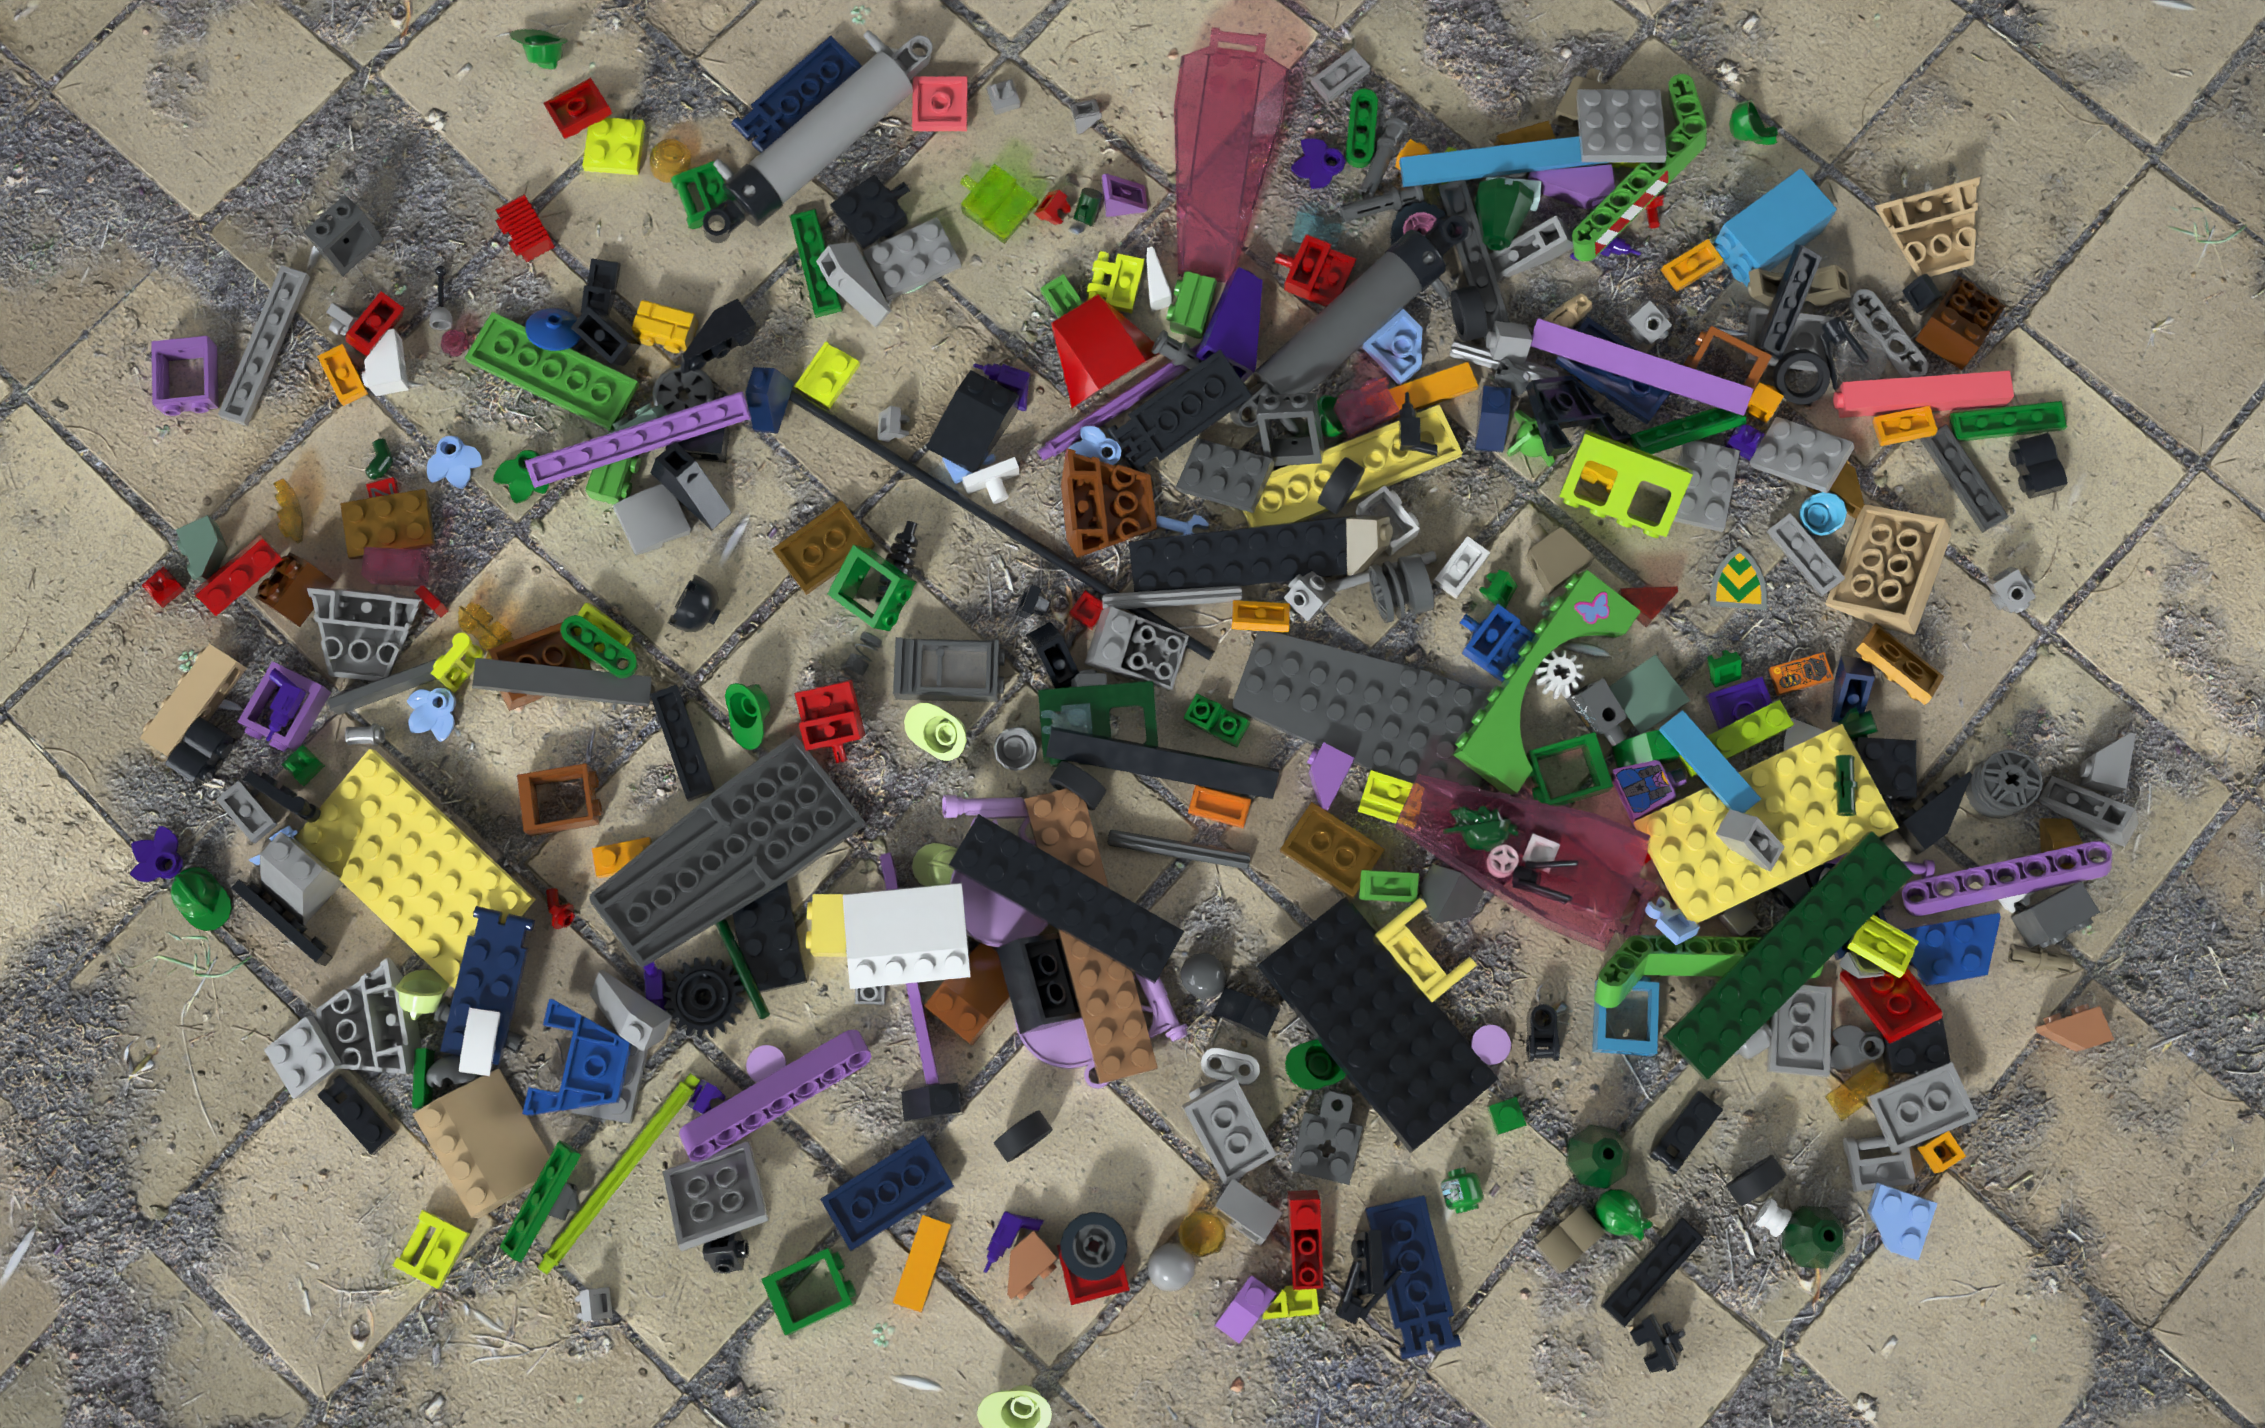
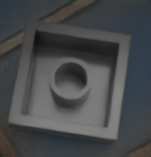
(2056, 916)

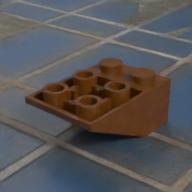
(1960, 323)

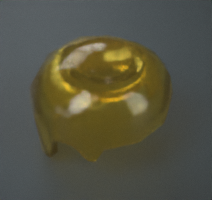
(669, 159)
(1202, 1233)

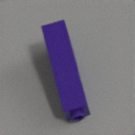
(1236, 323)

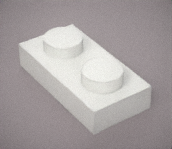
(1461, 567)

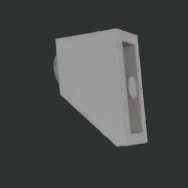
(2109, 767)
(1750, 839)

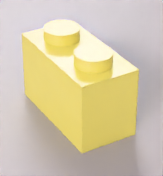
(827, 926)

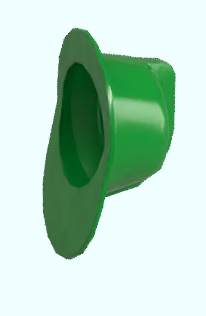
(540, 46)
(746, 712)
(201, 899)
(1312, 1066)

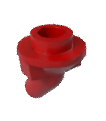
(1652, 211)
(561, 914)

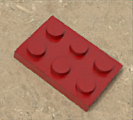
(1893, 1003)

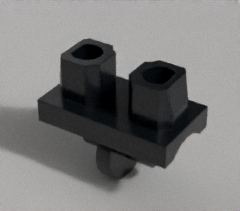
(1663, 1357)

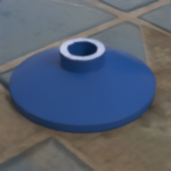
(552, 329)

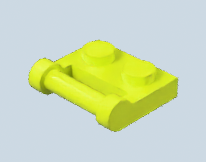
(449, 667)
(439, 1254)

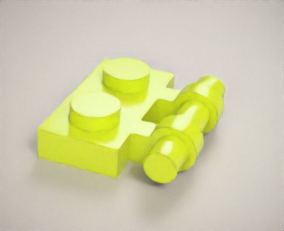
(1124, 282)

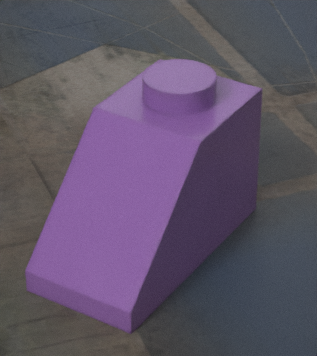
(1328, 772)
(1245, 1309)

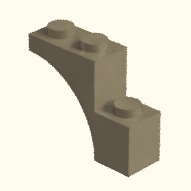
(1827, 287)

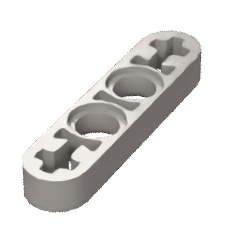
(1893, 332)

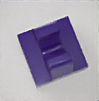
(1746, 440)
(703, 1094)

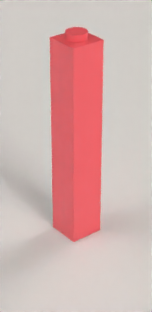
(1938, 392)

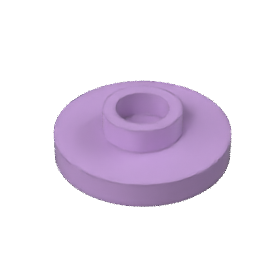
(1491, 1044)
(764, 1062)

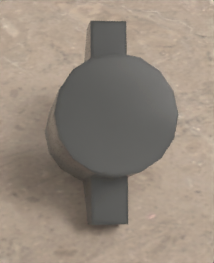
(1511, 377)
(566, 1201)

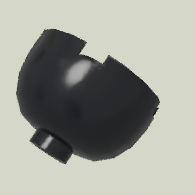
(696, 606)

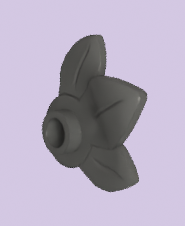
(1850, 1049)

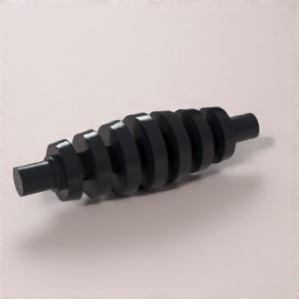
(902, 556)

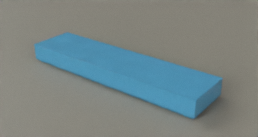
(1709, 763)

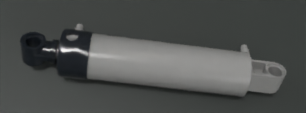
(817, 138)

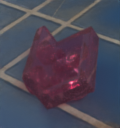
(1365, 406)

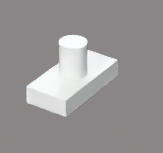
(992, 479)

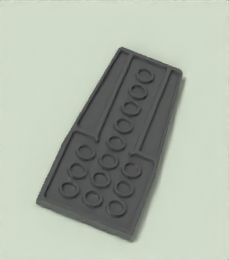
(1367, 707)
(727, 852)

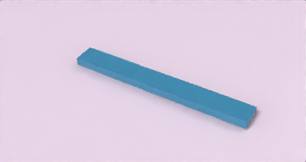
(1491, 161)

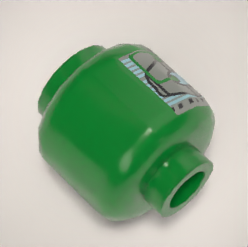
(1462, 1190)

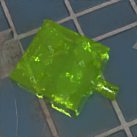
(997, 203)

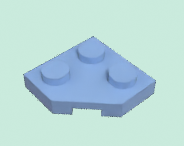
(1397, 347)
(1901, 1219)

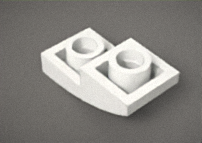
(479, 1042)

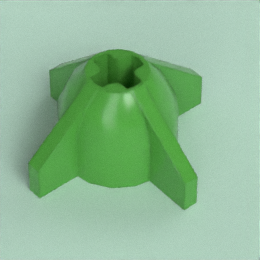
(1528, 439)

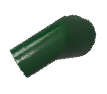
(381, 462)

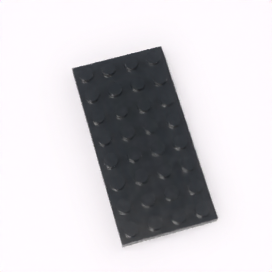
(1377, 1024)

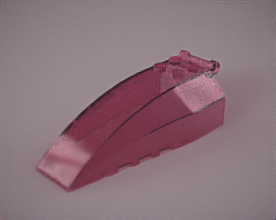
(1224, 144)
(1599, 885)

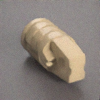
(1570, 312)

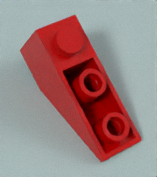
(1305, 1239)

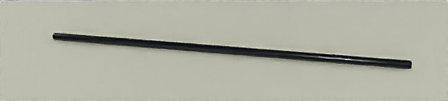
(984, 514)

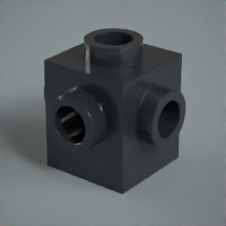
(726, 1253)

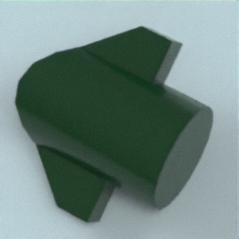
(1088, 206)
(1858, 724)

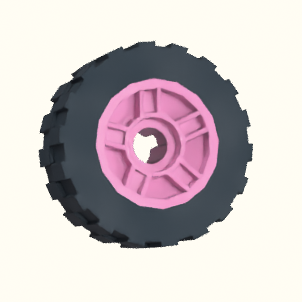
(1417, 218)

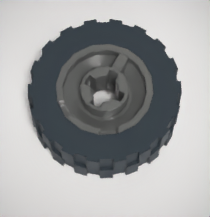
(1083, 1231)

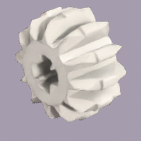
(1556, 683)

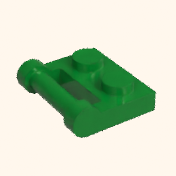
(709, 186)

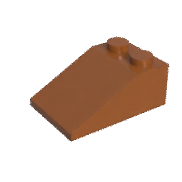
(539, 648)
(974, 1001)

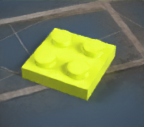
(614, 146)

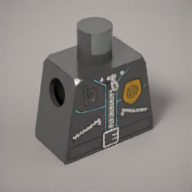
(1593, 702)

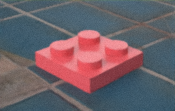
(940, 103)

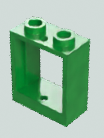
(851, 577)
(1595, 763)
(780, 1302)

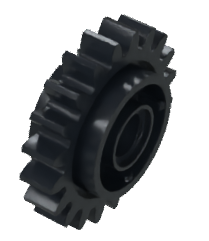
(692, 984)

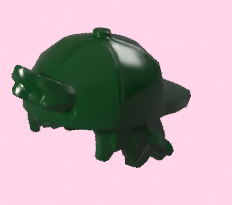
(1481, 828)

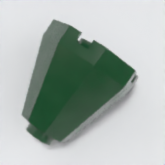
(1501, 211)
(1587, 1159)
(1814, 1237)

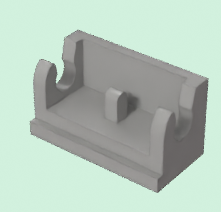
(1246, 1212)

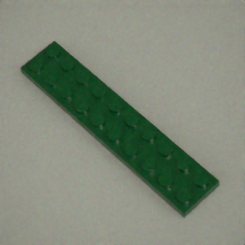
(1788, 955)

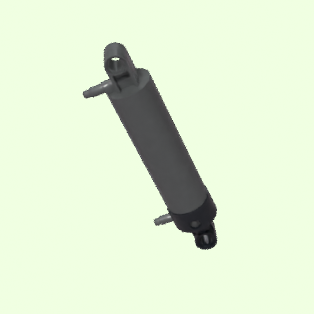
(1355, 316)

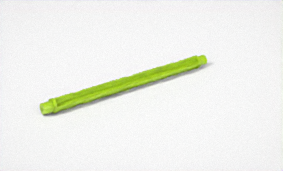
(618, 1174)

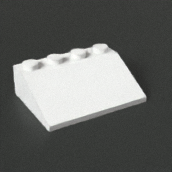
(906, 935)

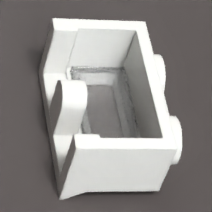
(1389, 504)

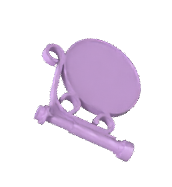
(987, 914)
(1068, 1045)

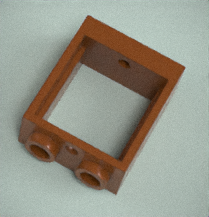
(1704, 340)
(529, 801)

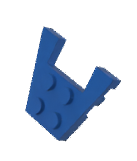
(592, 1069)

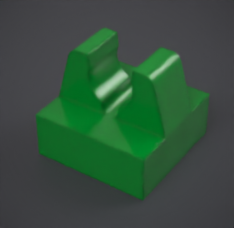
(1501, 588)
(1724, 669)
(303, 765)

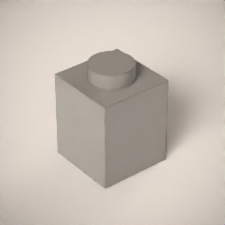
(1509, 341)

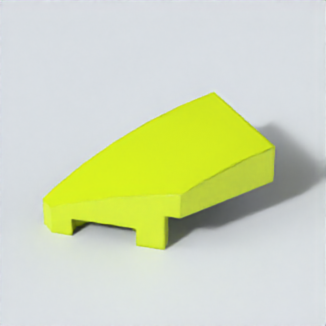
(1293, 1303)

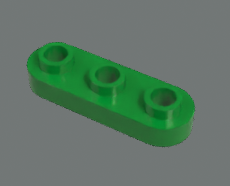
(1364, 119)
(593, 636)

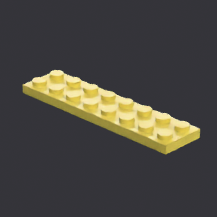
(1295, 489)

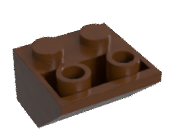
(287, 588)

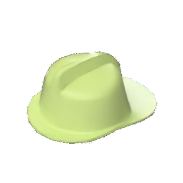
(935, 731)
(932, 864)
(421, 992)
(1015, 1409)

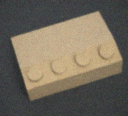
(1890, 567)
(484, 1142)

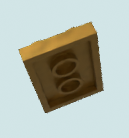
(388, 522)
(821, 547)
(1900, 664)
(1331, 849)

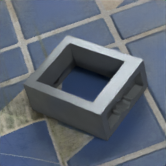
(346, 226)
(1291, 450)

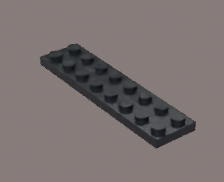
(1240, 555)
(1066, 898)

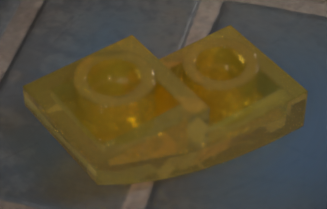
(290, 514)

